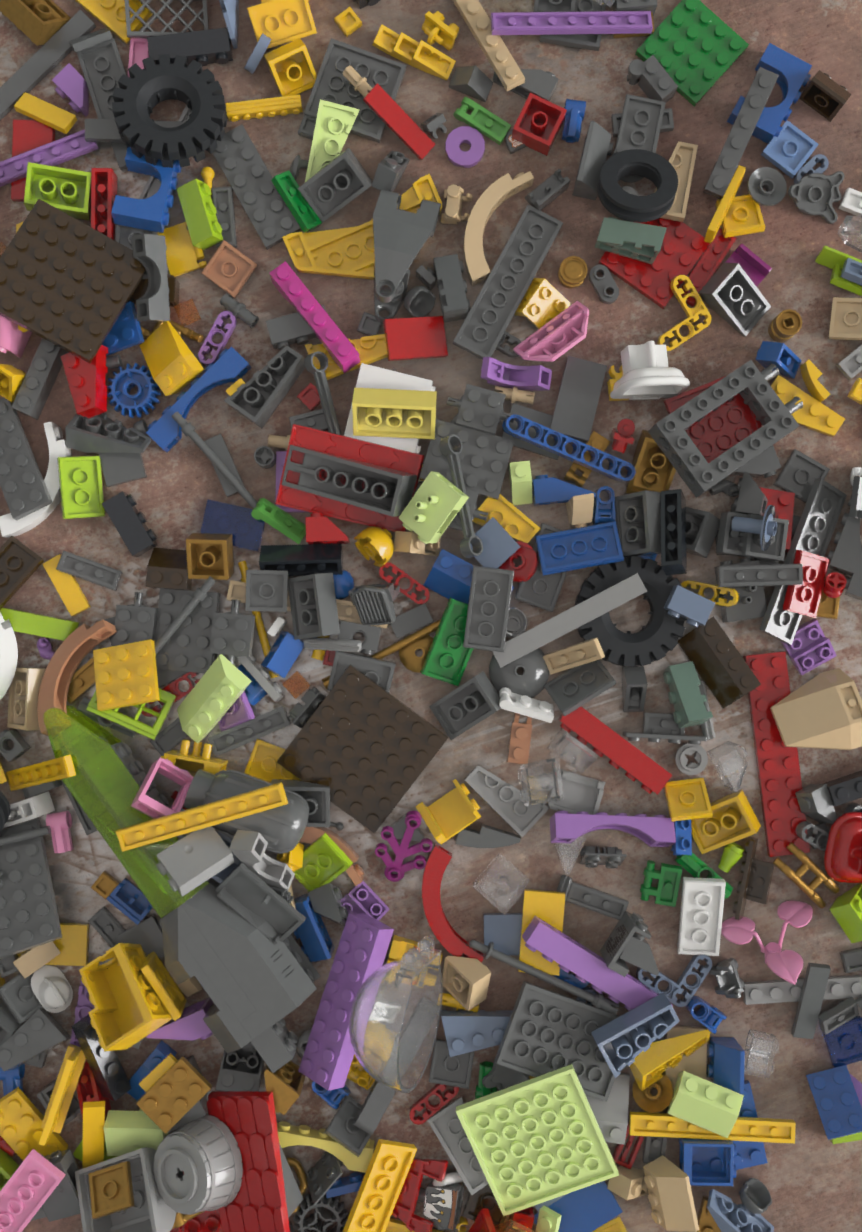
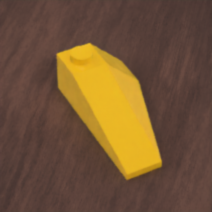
(664, 1054)

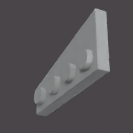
(457, 1146)

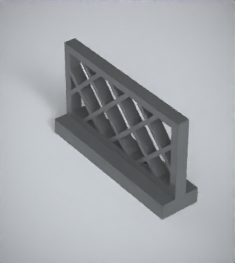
(142, 34)

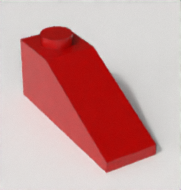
(89, 1090)

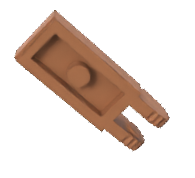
(519, 740)

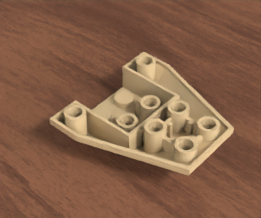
(822, 713)

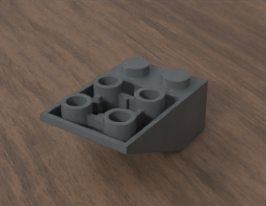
(240, 1070)

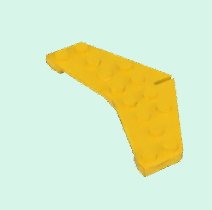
(350, 249)

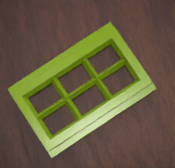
(133, 723)

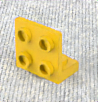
(541, 303)

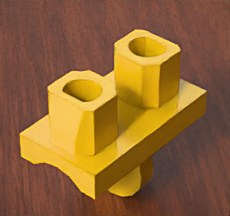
(439, 31)

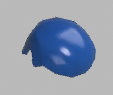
(343, 584)

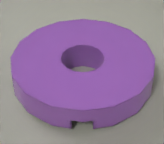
(467, 135)

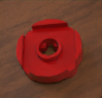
(529, 564)

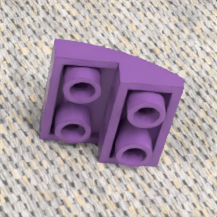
(809, 647)
(363, 900)

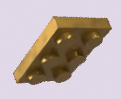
(174, 1094)

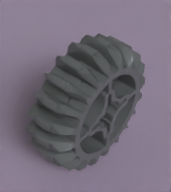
(334, 1213)

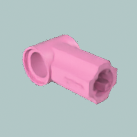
(60, 830)

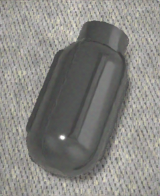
(279, 826)

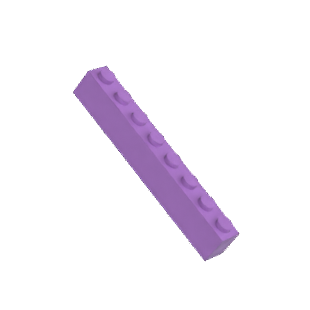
(585, 964)

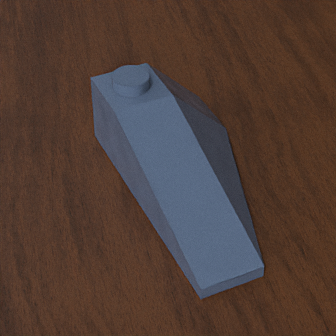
(735, 1217)

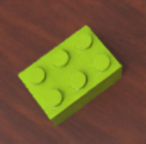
(59, 187)

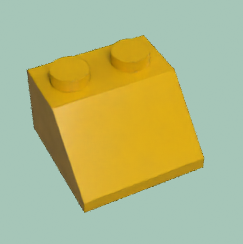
(291, 68)

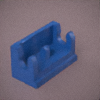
(283, 654)
(130, 901)

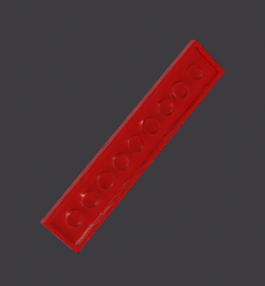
(776, 764)

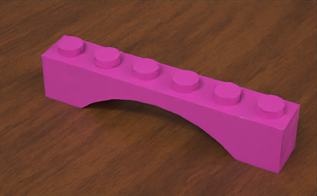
(320, 322)

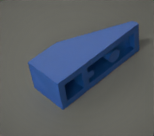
(554, 491)
(156, 1056)

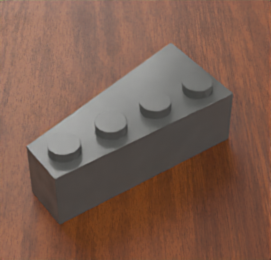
(268, 387)

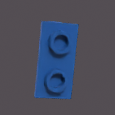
(683, 837)

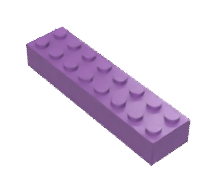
(357, 957)

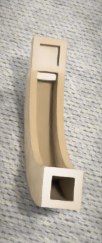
(492, 197)

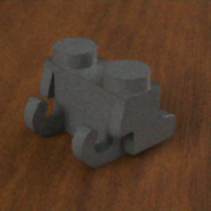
(728, 978)

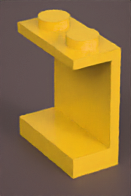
(450, 813)

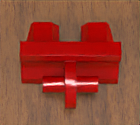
(623, 435)

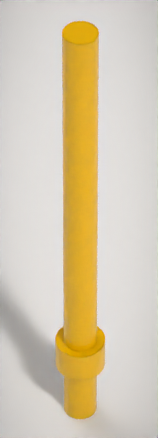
(258, 620)

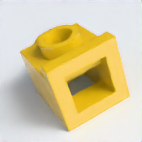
(293, 858)

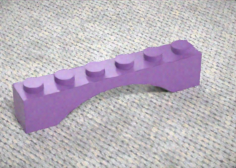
(653, 831)

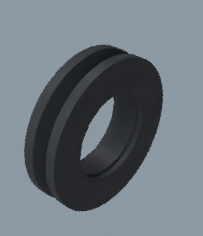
(630, 206)

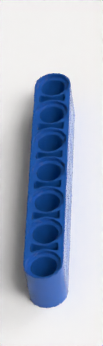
(577, 454)

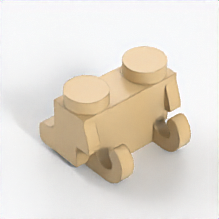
(454, 205)

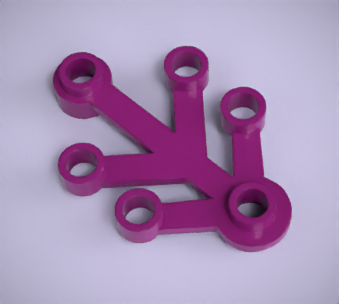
(402, 850)

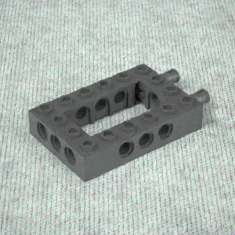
(761, 399)

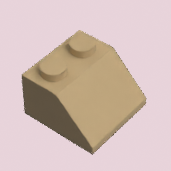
(466, 980)

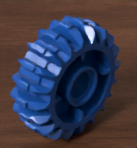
(121, 388)

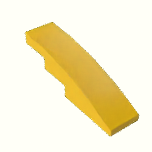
(414, 53)

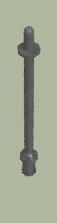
(597, 1000)

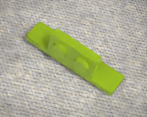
(835, 260)

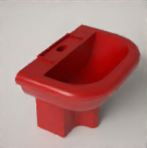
(844, 849)

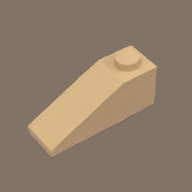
(580, 510)

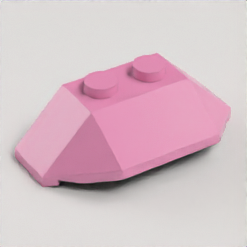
(556, 336)

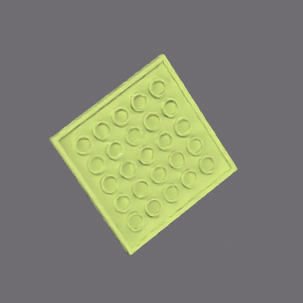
(537, 1140)

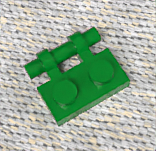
(668, 883)

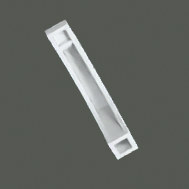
(57, 448)
(8, 655)

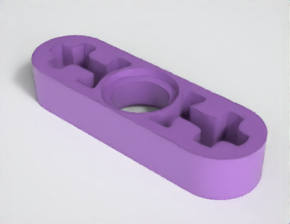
(214, 330)

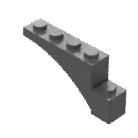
(848, 555)

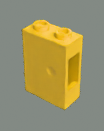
(194, 761)

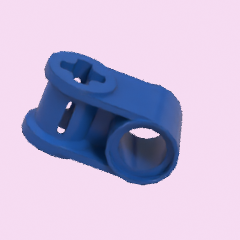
(604, 507)
(707, 1015)
(332, 1097)

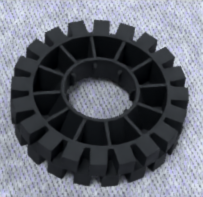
(163, 82)
(661, 630)

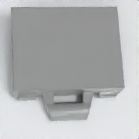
(580, 793)

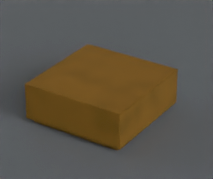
(105, 884)

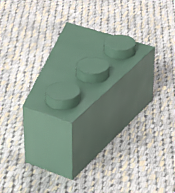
(686, 695)

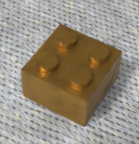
(210, 556)

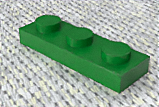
(295, 201)

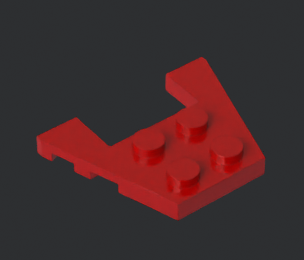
(408, 1197)

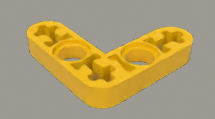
(692, 313)

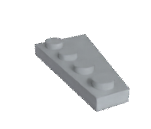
(505, 800)

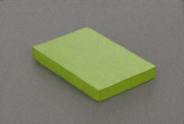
(81, 487)
(322, 863)

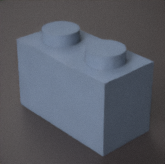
(689, 606)

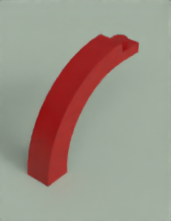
(431, 884)

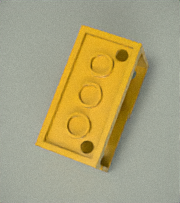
(122, 998)

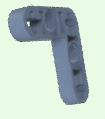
(676, 987)

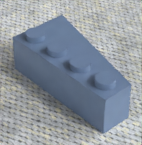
(473, 1030)
(634, 1032)

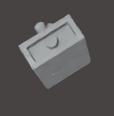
(194, 860)

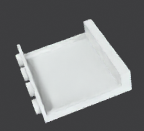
(382, 378)

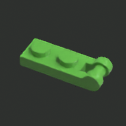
(482, 120)
(279, 520)

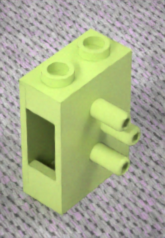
(433, 508)
(130, 1131)

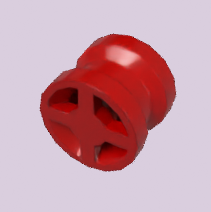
(839, 582)

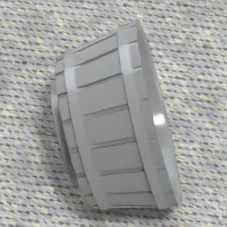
(209, 1162)

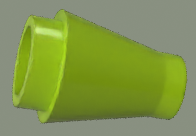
(731, 855)

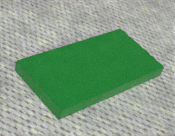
(446, 655)

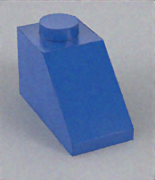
(781, 356)

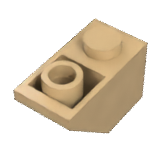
(409, 543)
(629, 1183)

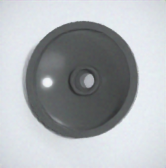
(527, 684)

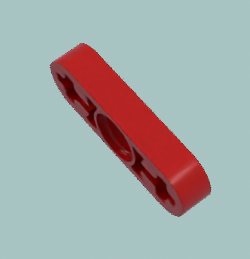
(419, 588)
(433, 1108)

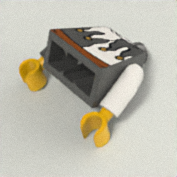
(444, 1203)

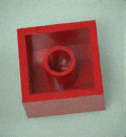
(538, 124)

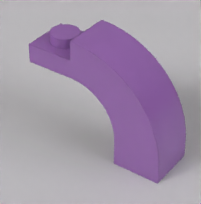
(509, 376)

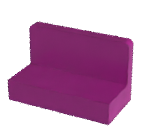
(750, 263)

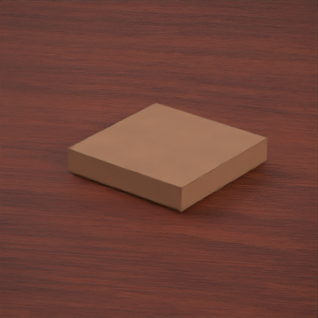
(229, 269)

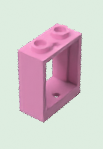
(154, 808)

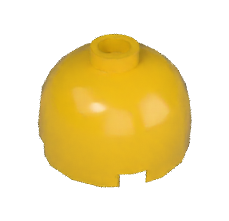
(375, 544)

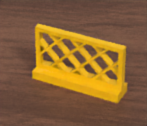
(62, 1092)

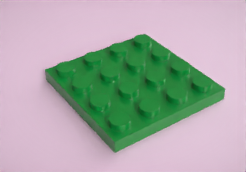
(693, 48)

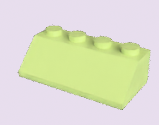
(211, 698)

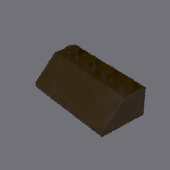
(718, 662)

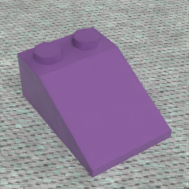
(188, 1026)

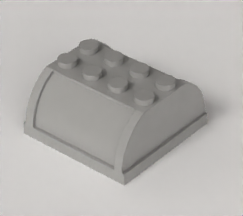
(150, 1210)

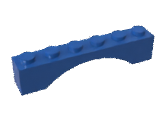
(225, 370)

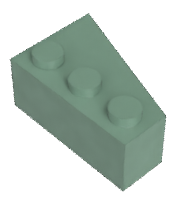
(630, 239)

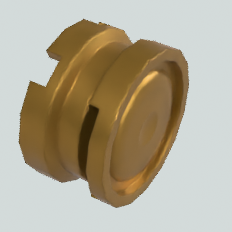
(572, 272)

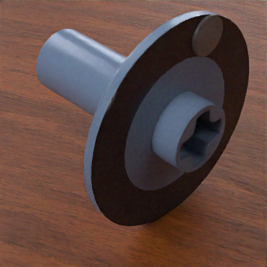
(766, 527)

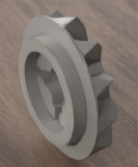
(691, 768)

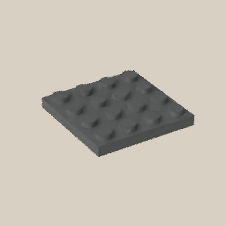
(335, 88)

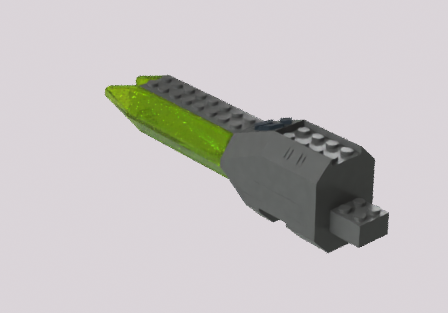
(202, 936)

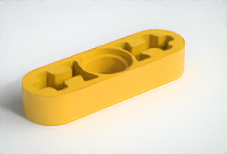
(724, 590)

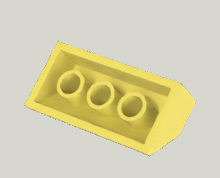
(394, 413)

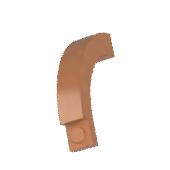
(64, 663)
(355, 872)

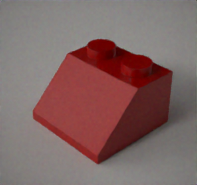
(322, 531)

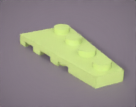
(330, 134)

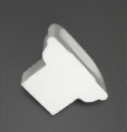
(648, 374)

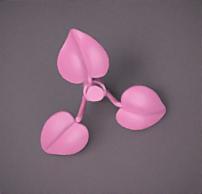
(786, 963)

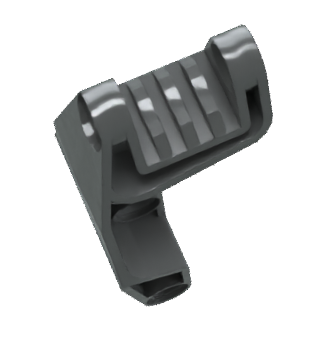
(396, 244)

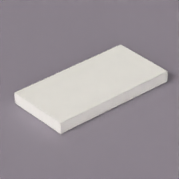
(701, 916)

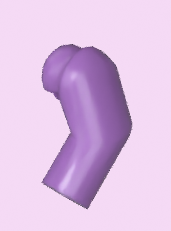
(45, 648)

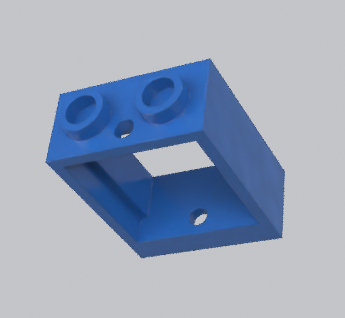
(708, 1178)

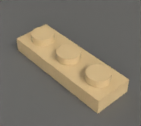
(574, 656)

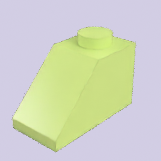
(520, 482)

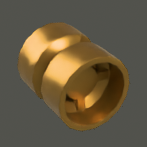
(785, 325)

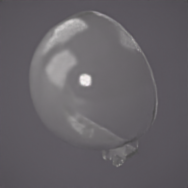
(399, 1017)

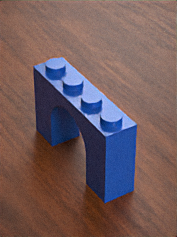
(792, 74)
(153, 211)

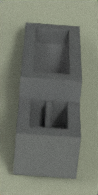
(486, 837)

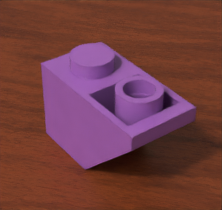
(74, 88)

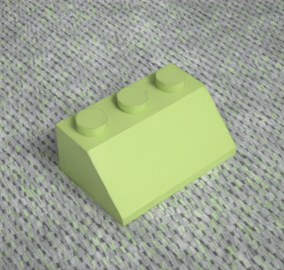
(705, 1104)

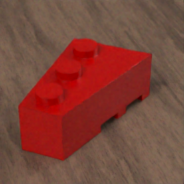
(87, 382)

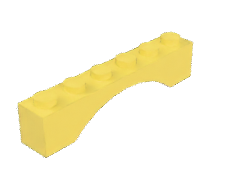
(303, 1135)

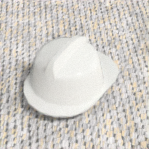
(51, 989)

